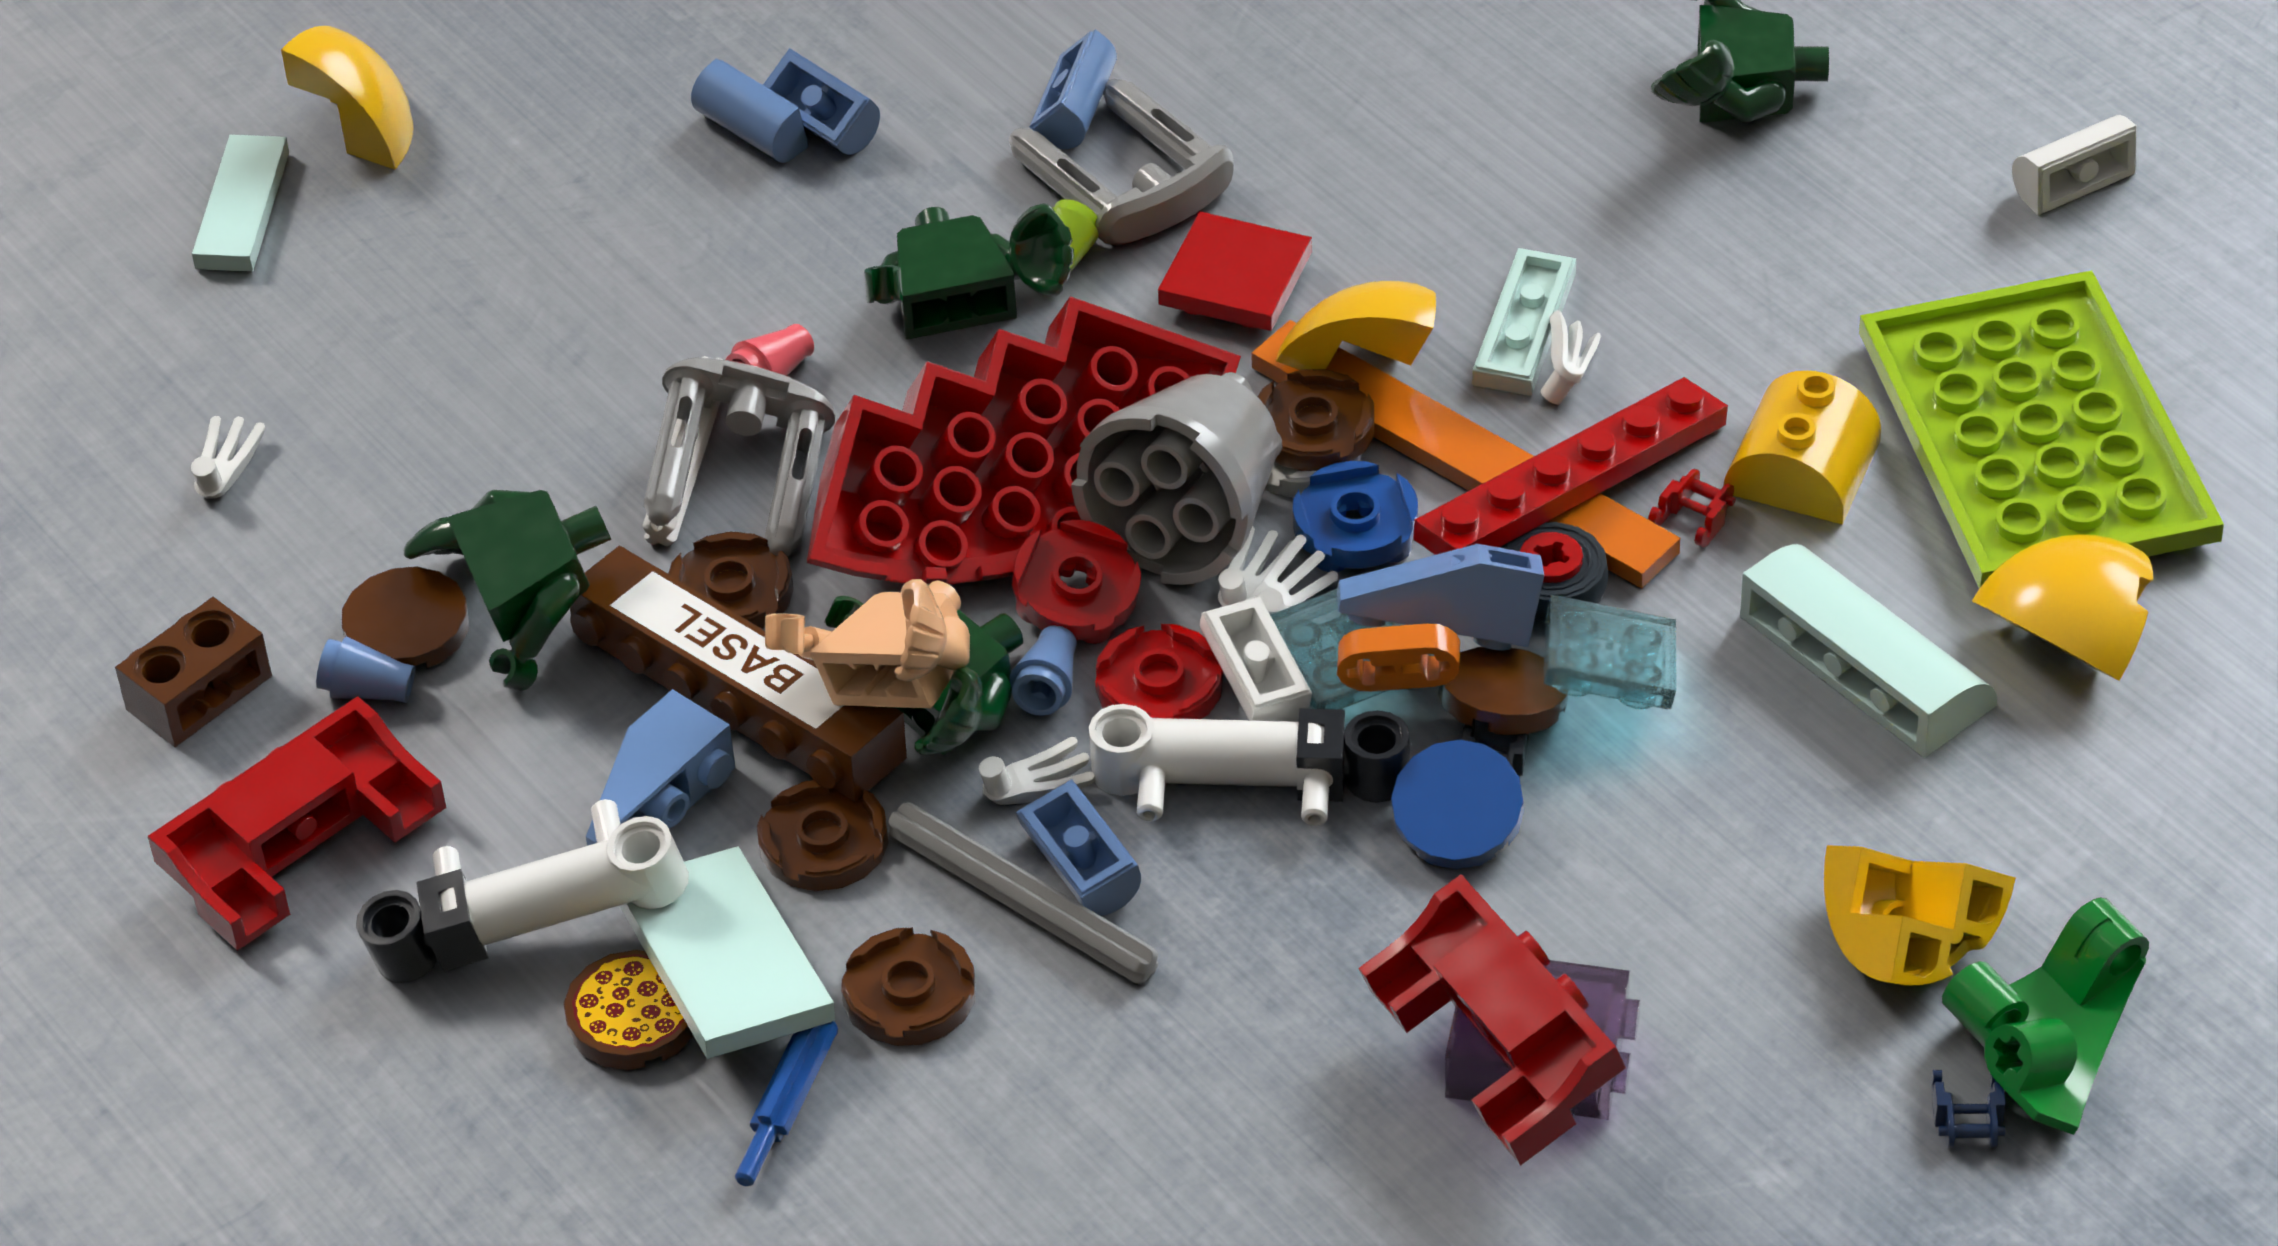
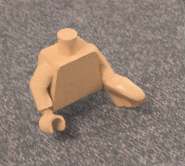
(888, 651)

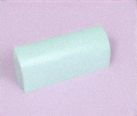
(1862, 649)

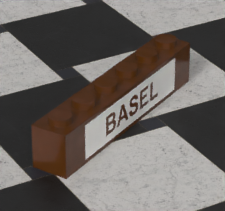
(725, 668)

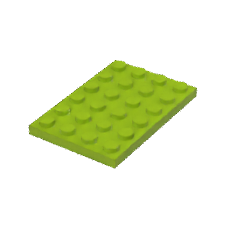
(2037, 422)

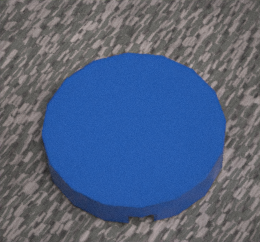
(1457, 804)

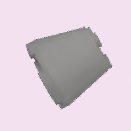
(1180, 475)

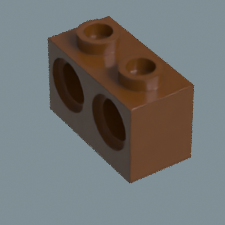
(193, 671)

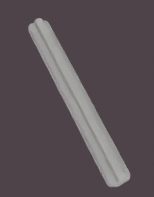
(1024, 893)

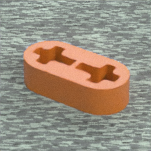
(1398, 657)

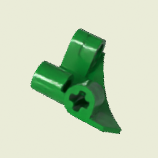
(2055, 1023)

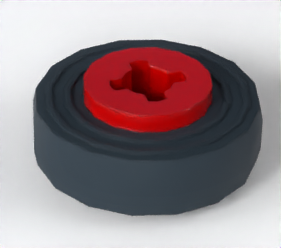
(1571, 563)

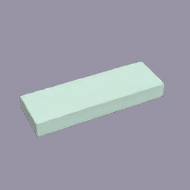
(240, 203)
(1521, 323)

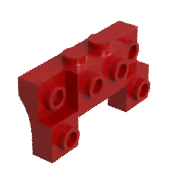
(285, 808)
(1502, 987)

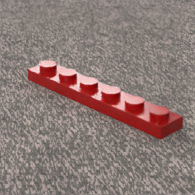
(1573, 470)

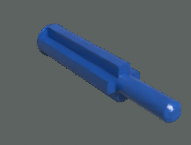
(785, 1095)

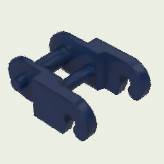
(1945, 1109)

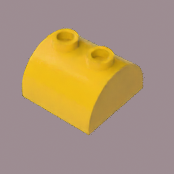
(1807, 446)

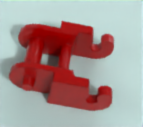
(1678, 495)

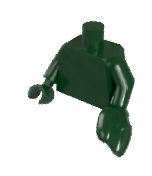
(1742, 65)
(963, 275)
(521, 566)
(975, 693)

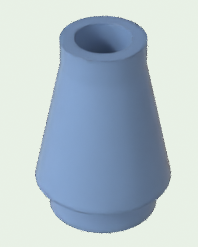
(357, 670)
(1045, 674)

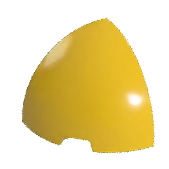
(361, 83)
(1375, 315)
(2075, 597)
(1907, 916)

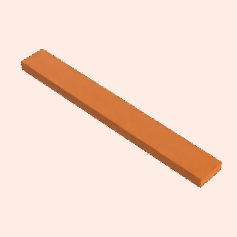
(1474, 455)

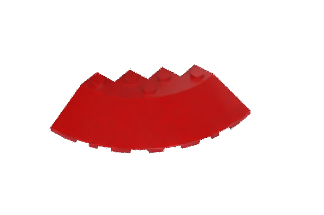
(987, 456)

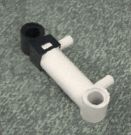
(1315, 755)
(462, 917)

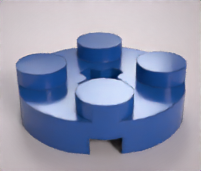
(1356, 543)

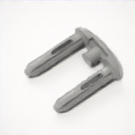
(1155, 196)
(750, 396)

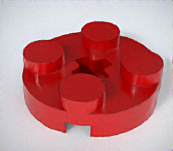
(1088, 611)

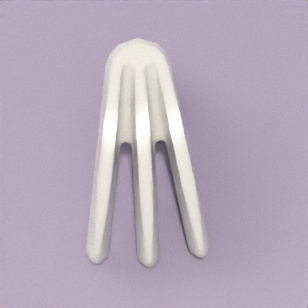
(1565, 359)
(217, 475)
(1239, 584)
(1276, 594)
(1033, 776)

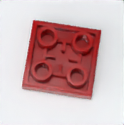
(1235, 271)

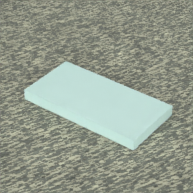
(730, 958)

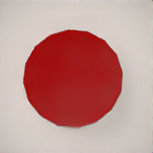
(1161, 672)

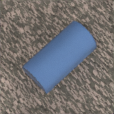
(1075, 91)
(825, 103)
(749, 111)
(1082, 849)

